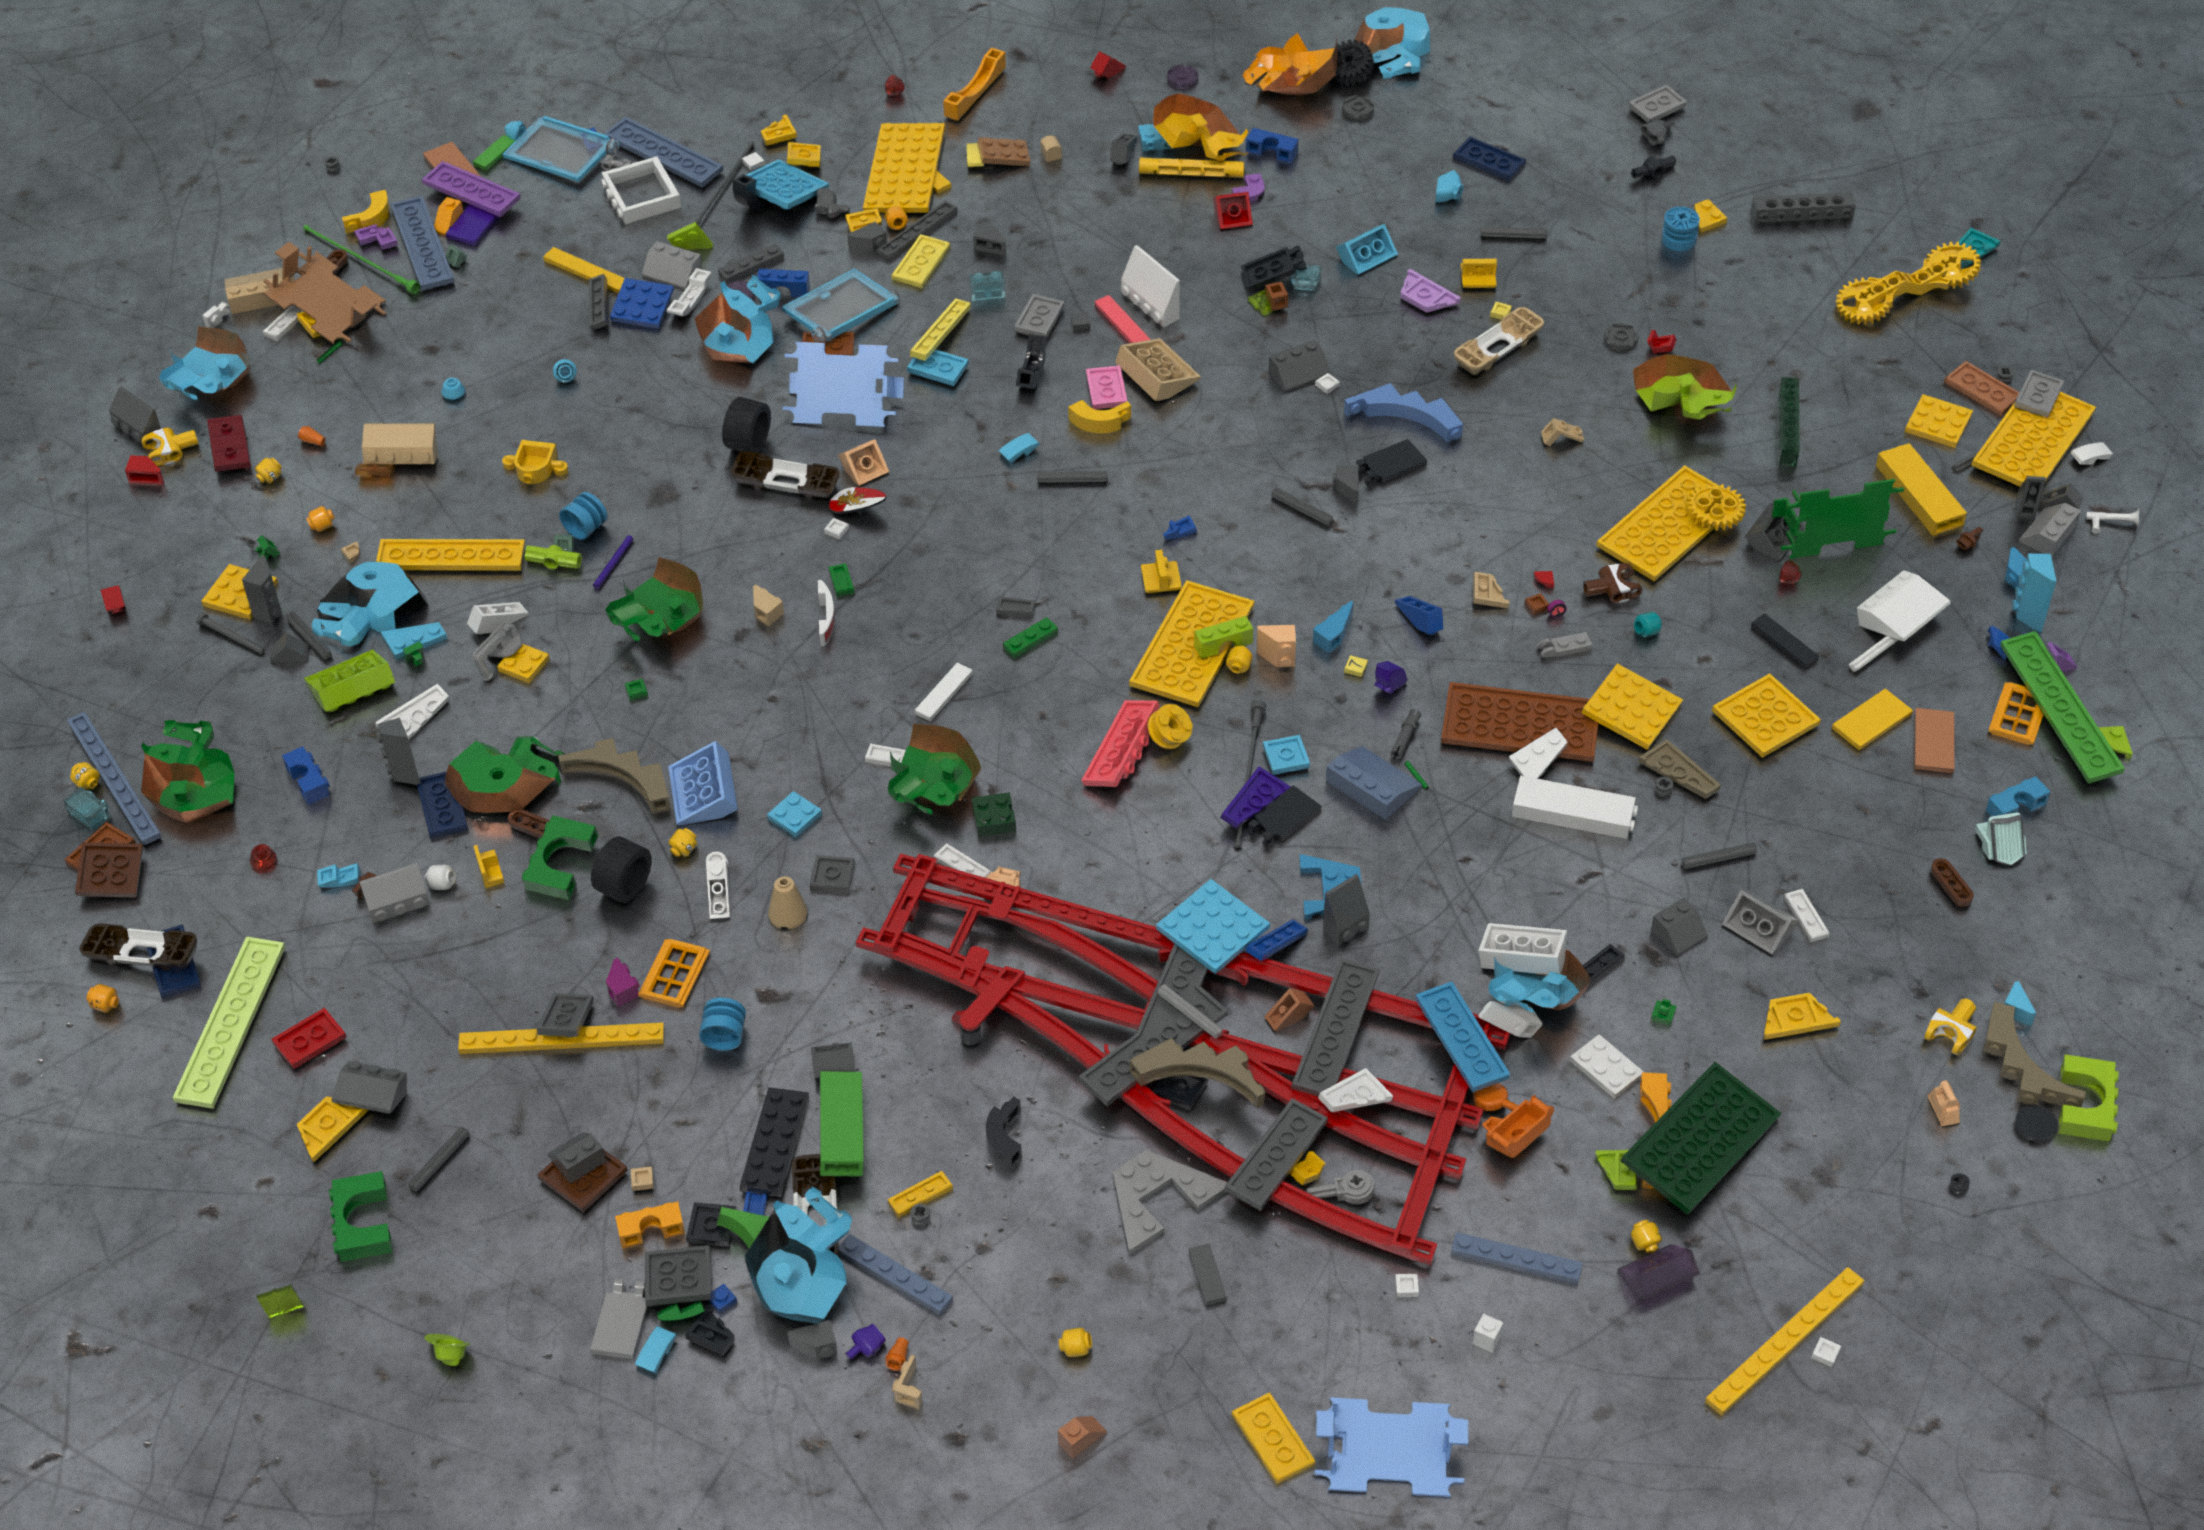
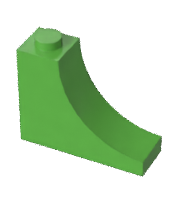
(742, 1223)

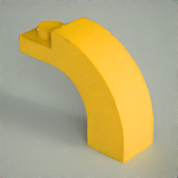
(375, 214)
(1097, 420)

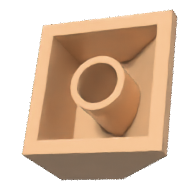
(864, 462)
(1277, 644)

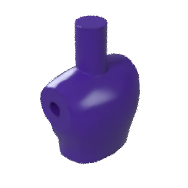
(866, 1340)

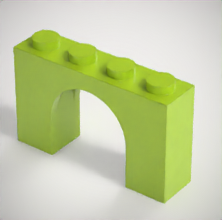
(2101, 1078)

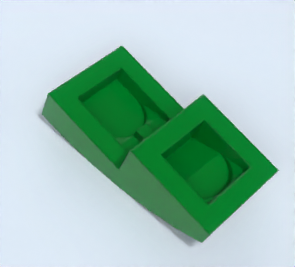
(674, 1313)

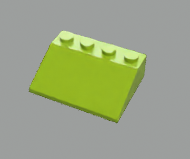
(350, 680)

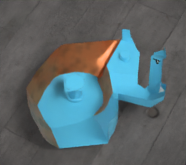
(1396, 32)
(736, 327)
(213, 364)
(1543, 990)

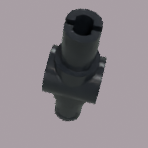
(1653, 167)

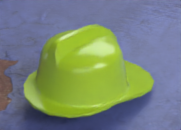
(447, 1348)

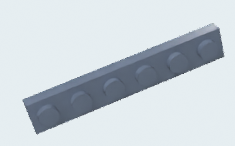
(1516, 1258)
(895, 1274)

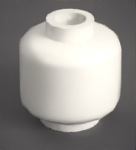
(440, 877)

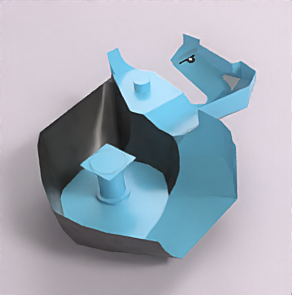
(365, 601)
(792, 1260)

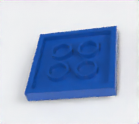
(641, 303)

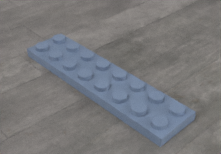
(671, 154)
(422, 243)

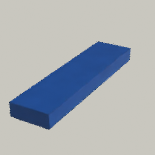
(1276, 940)

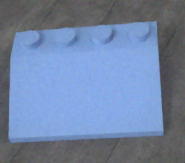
(702, 785)

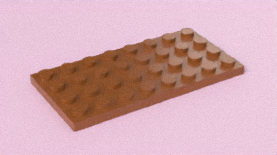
(1516, 718)

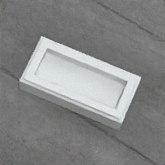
(881, 754)

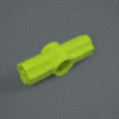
(553, 557)

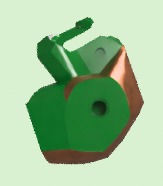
(662, 603)
(934, 766)
(187, 780)
(498, 782)

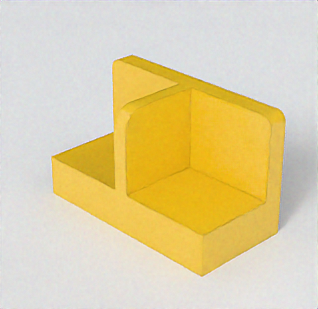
(489, 867)

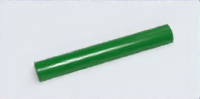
(326, 354)
(1416, 774)

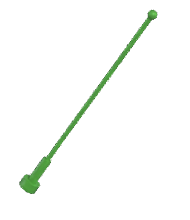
(411, 286)

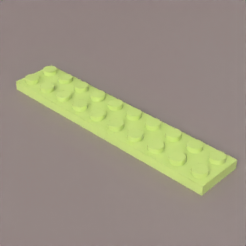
(229, 1023)

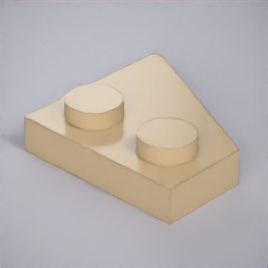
(1487, 591)

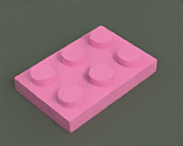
(1106, 387)

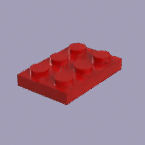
(309, 1038)

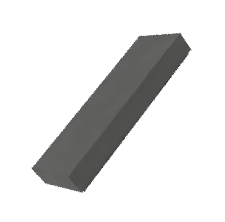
(1207, 1274)

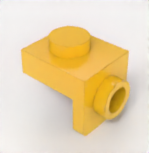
(1309, 1169)

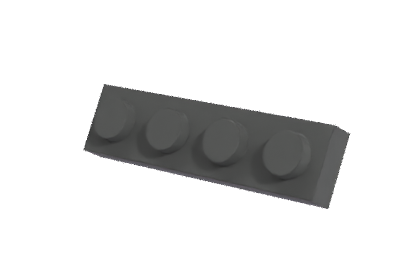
(751, 263)
(598, 302)

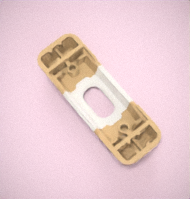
(1514, 328)

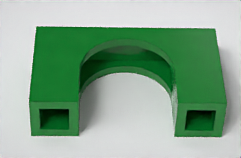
(557, 834)
(346, 1196)

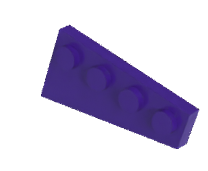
(1253, 797)

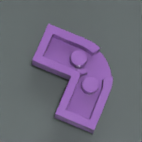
(1254, 186)
(371, 233)

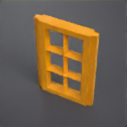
(2000, 715)
(690, 980)

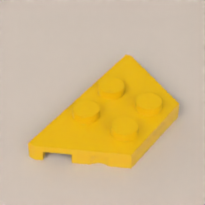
(1797, 1015)
(326, 1125)

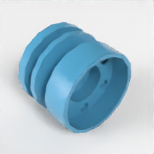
(1680, 228)
(583, 515)
(722, 1024)

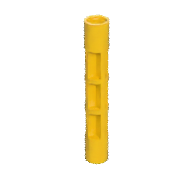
(1186, 167)

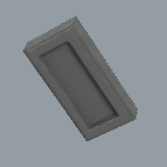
(1016, 607)

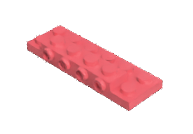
(1121, 745)

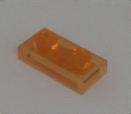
(368, 470)

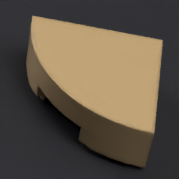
(351, 552)

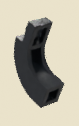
(745, 193)
(1032, 369)
(1000, 1145)

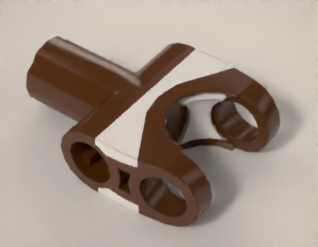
(1613, 583)

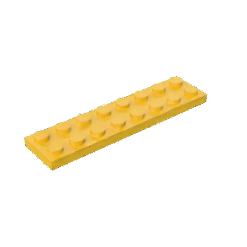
(453, 554)

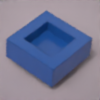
(722, 1298)

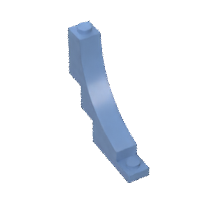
(1388, 402)

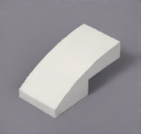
(2091, 452)

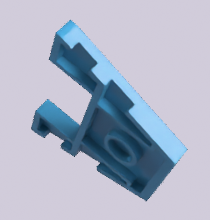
(1332, 875)

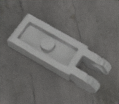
(1565, 645)

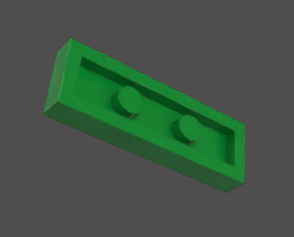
(1030, 637)

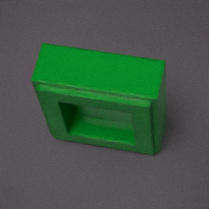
(636, 689)

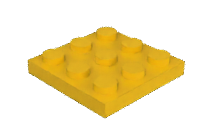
(1938, 421)
(229, 593)

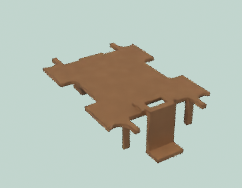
(321, 293)

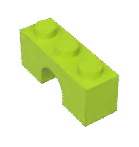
(1211, 638)

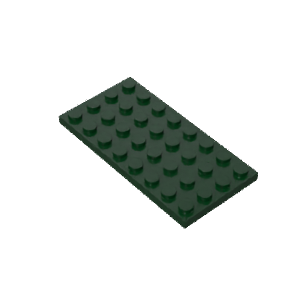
(1700, 1137)

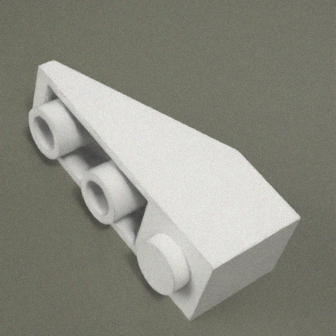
(718, 889)
(1511, 1018)

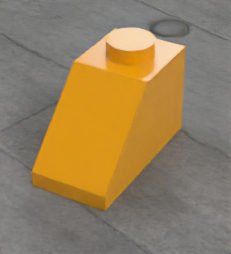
(447, 214)

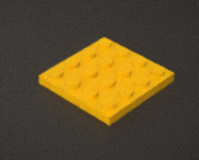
(1632, 706)
(1766, 715)

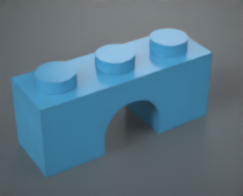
(2029, 793)

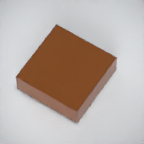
(1536, 603)

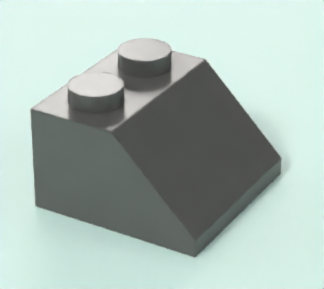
(1679, 927)
(833, 1058)
(578, 1156)

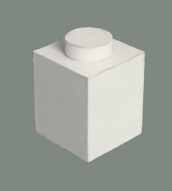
(1488, 1333)

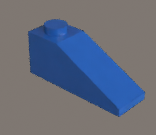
(1423, 615)

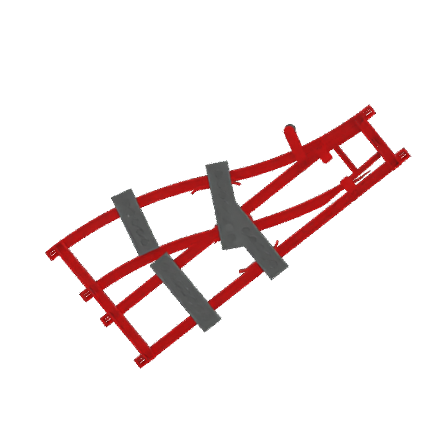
(1108, 1074)

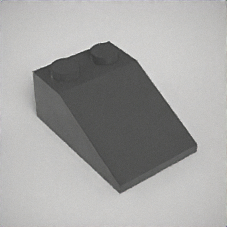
(1345, 911)

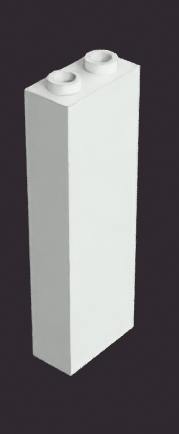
(1574, 807)

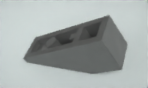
(1122, 148)
(2029, 496)

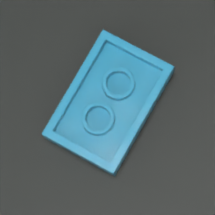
(939, 367)

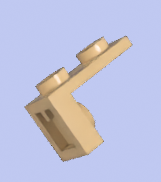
(1556, 428)
(906, 1394)

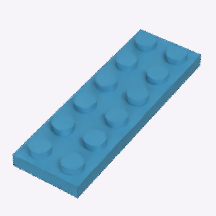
(1462, 1036)

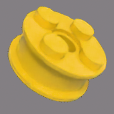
(1169, 726)

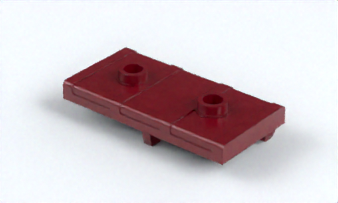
(228, 443)

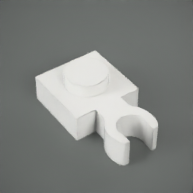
(214, 315)

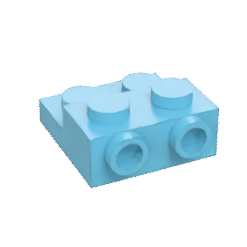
(1151, 138)

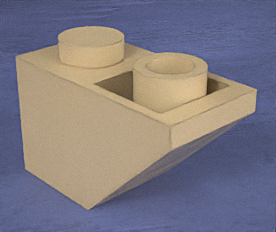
(766, 606)

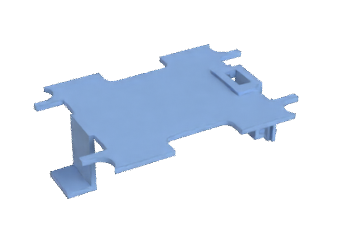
(842, 384)
(1390, 1446)

